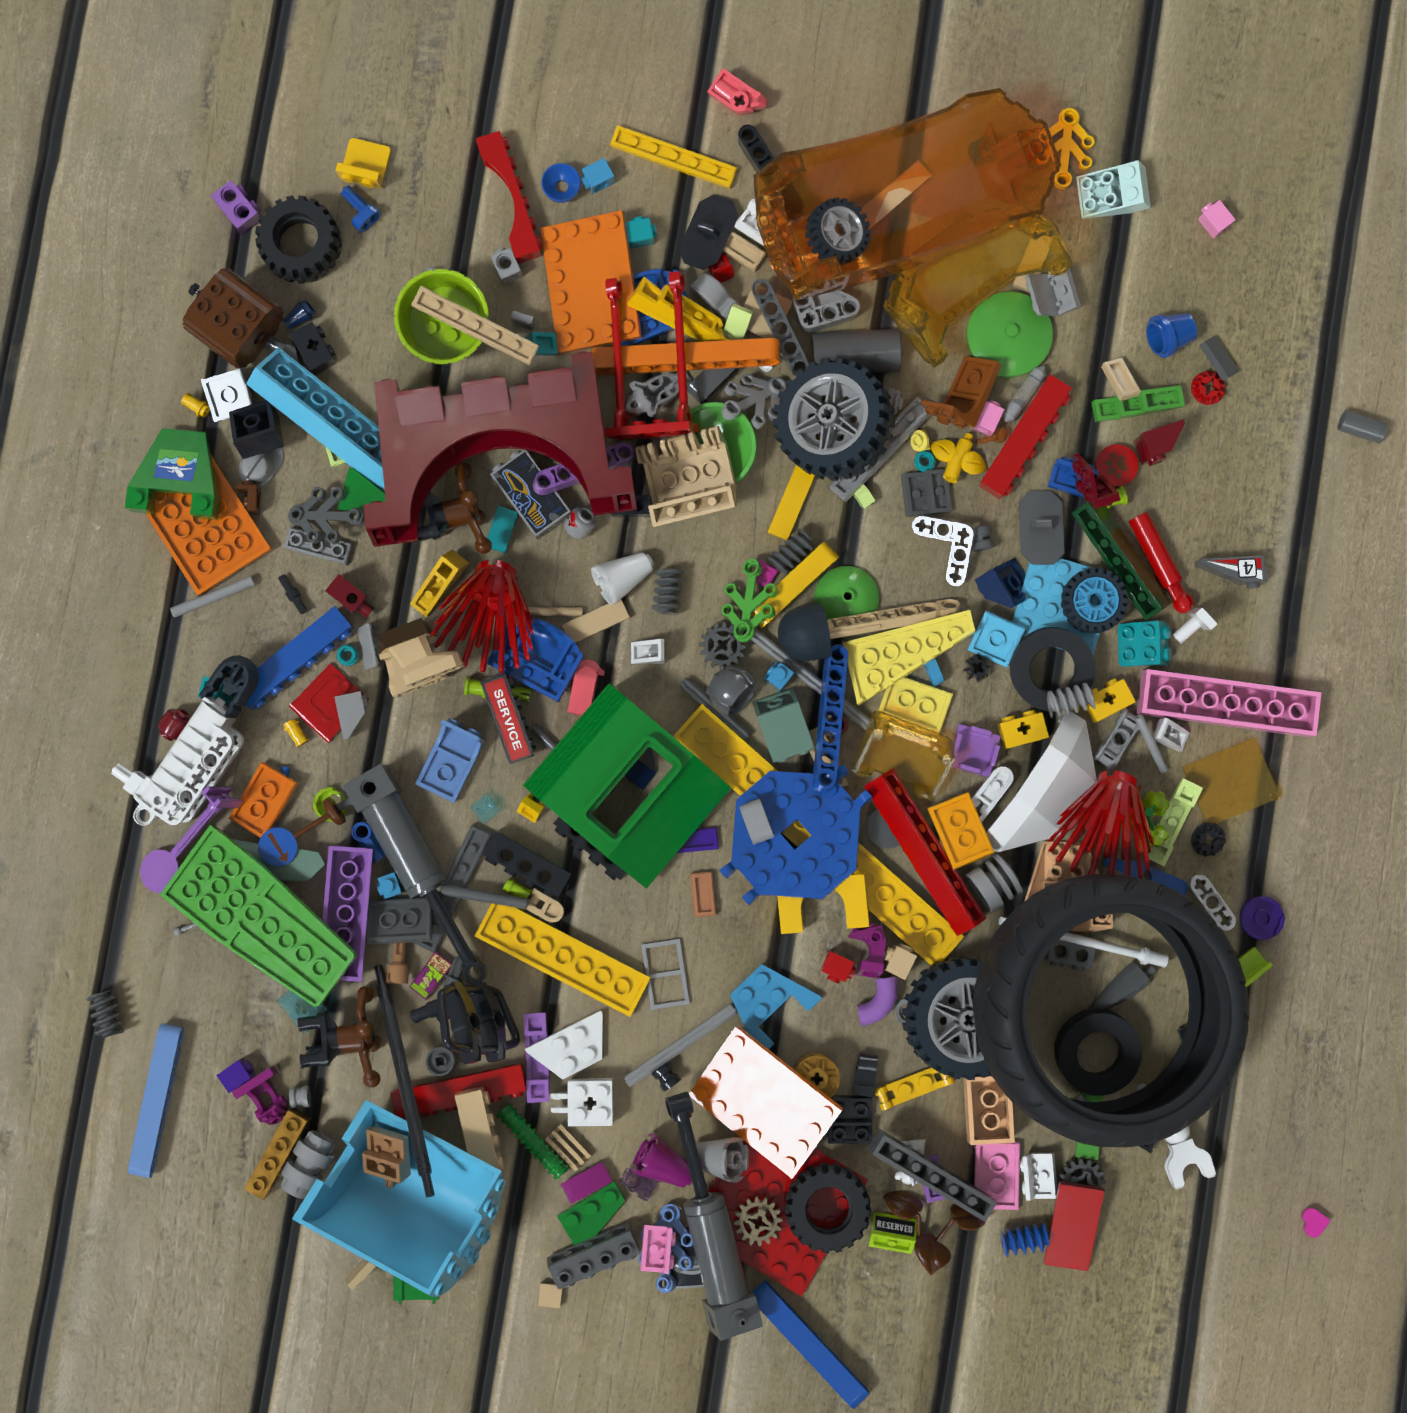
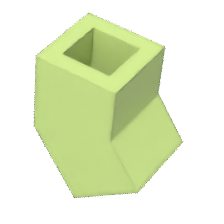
(863, 497)

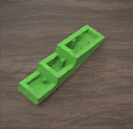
(1146, 403)

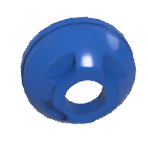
(558, 173)

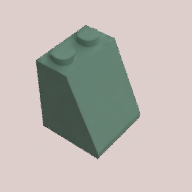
(783, 725)

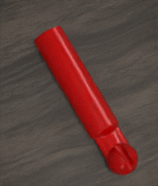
(1161, 561)

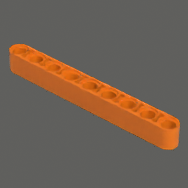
(697, 354)

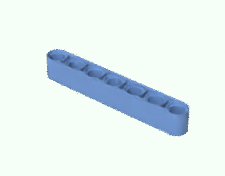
(156, 1100)

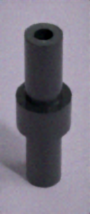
(292, 594)

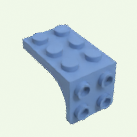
(450, 760)

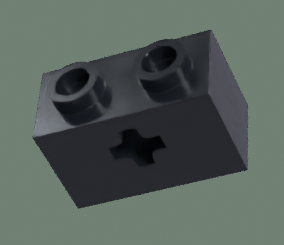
(315, 360)

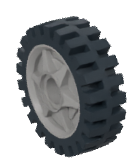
(845, 218)

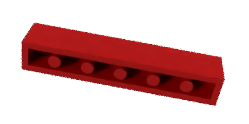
(1025, 436)
(441, 1094)

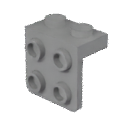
(1052, 293)

